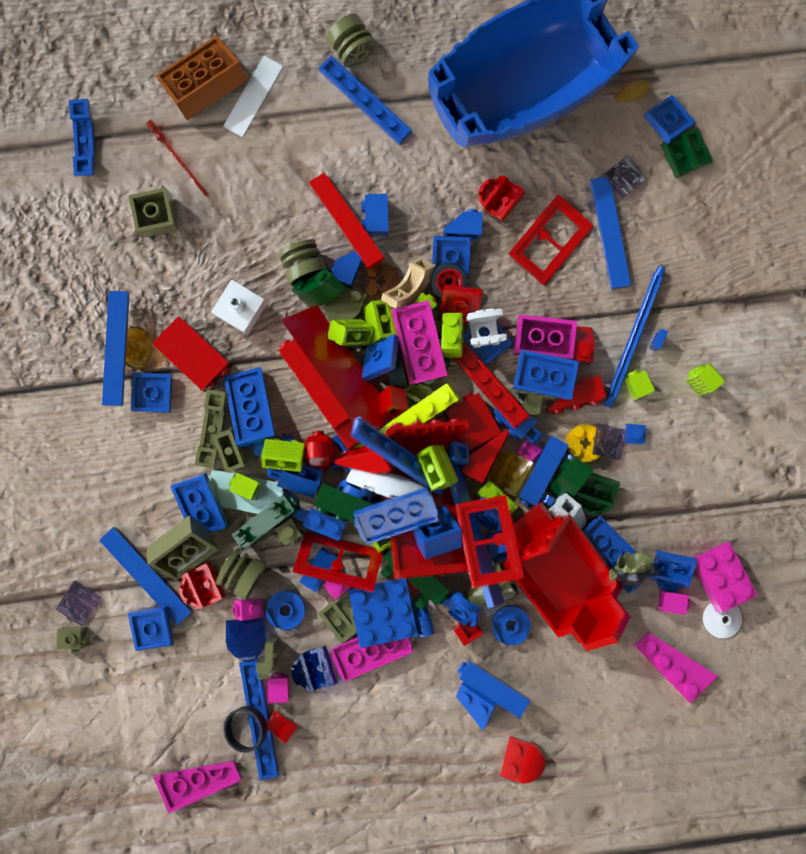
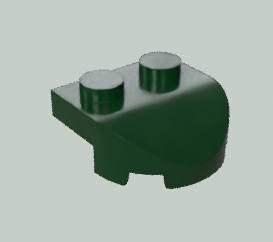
(597, 494)

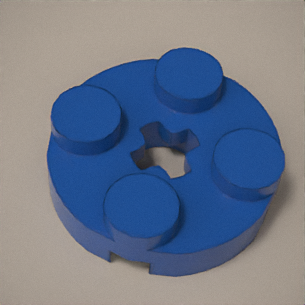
(361, 493)
(489, 519)
(274, 608)
(462, 610)
(509, 636)

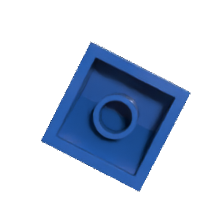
(439, 536)

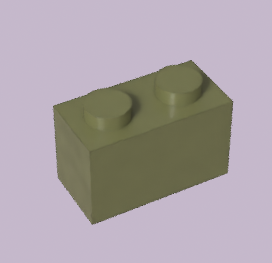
(230, 454)

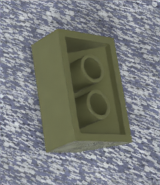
(181, 548)

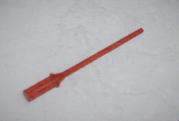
(161, 137)

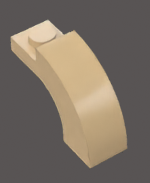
(412, 285)

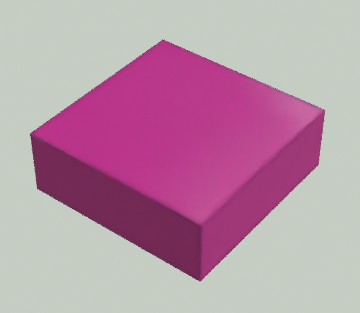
(529, 451)

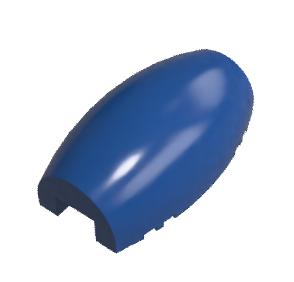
(527, 69)

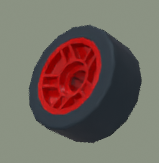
(445, 271)
(398, 376)

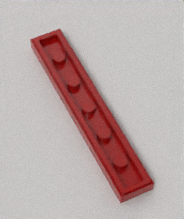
(346, 221)
(491, 387)

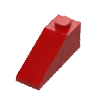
(483, 459)
(364, 460)

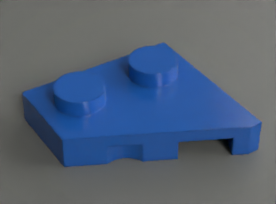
(476, 704)

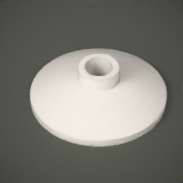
(715, 626)

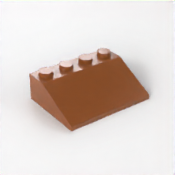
(202, 77)

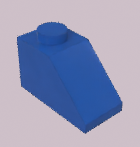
(466, 225)
(346, 268)
(323, 560)

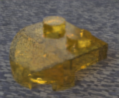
(138, 348)
(511, 472)

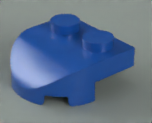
(674, 570)

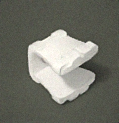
(485, 319)

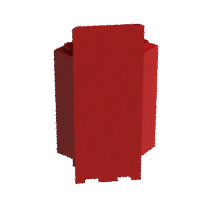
(330, 375)
(568, 579)

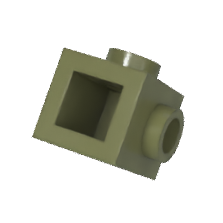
(288, 533)
(72, 638)

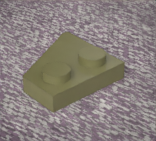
(339, 617)

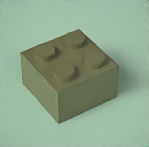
(153, 213)

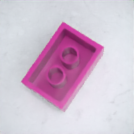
(545, 336)
(723, 577)

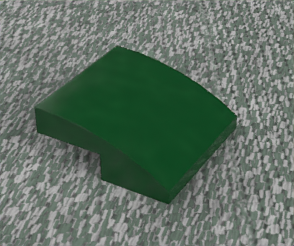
(686, 153)

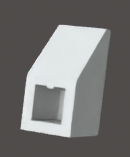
(566, 505)

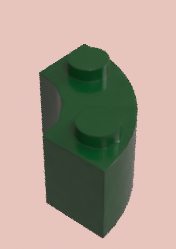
(318, 289)
(570, 478)

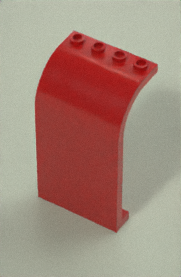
(406, 556)

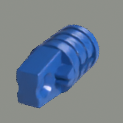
(422, 621)

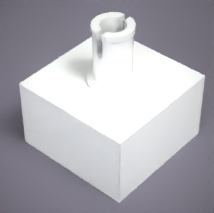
(239, 307)

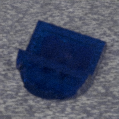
(246, 638)
(313, 669)

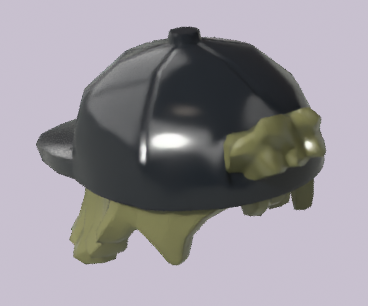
(633, 568)

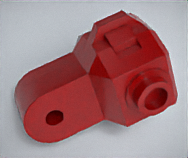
(319, 450)

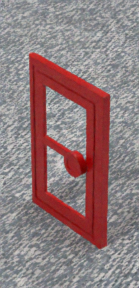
(543, 234)
(515, 571)
(334, 575)

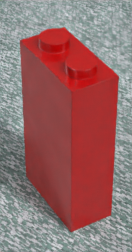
(192, 354)

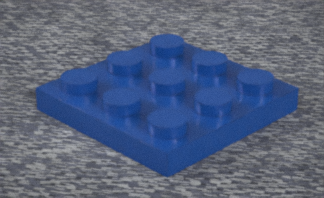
(383, 614)

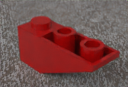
(585, 391)

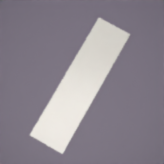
(253, 96)

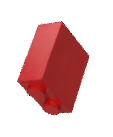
(481, 423)

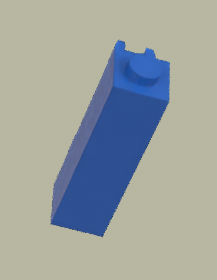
(542, 473)
(493, 687)

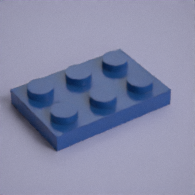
(545, 375)
(200, 501)

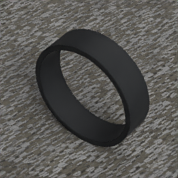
(229, 735)

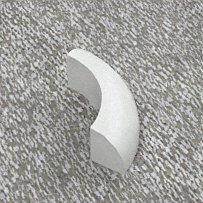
(384, 484)

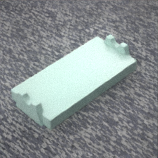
(266, 495)

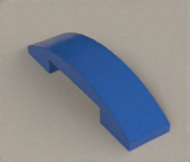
(83, 137)

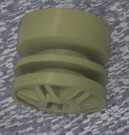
(351, 40)
(301, 260)
(240, 573)

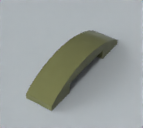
(212, 424)

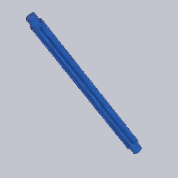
(635, 336)

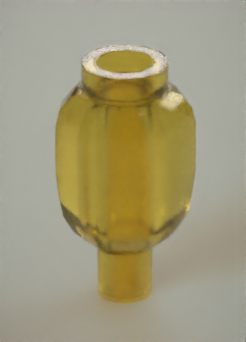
(632, 91)

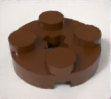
(374, 274)

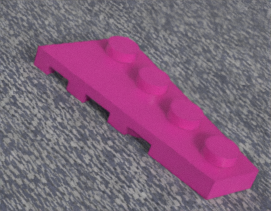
(682, 672)
(192, 784)

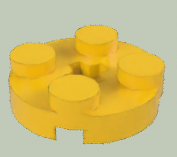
(579, 434)

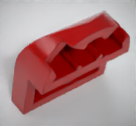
(499, 197)
(200, 587)
(523, 761)

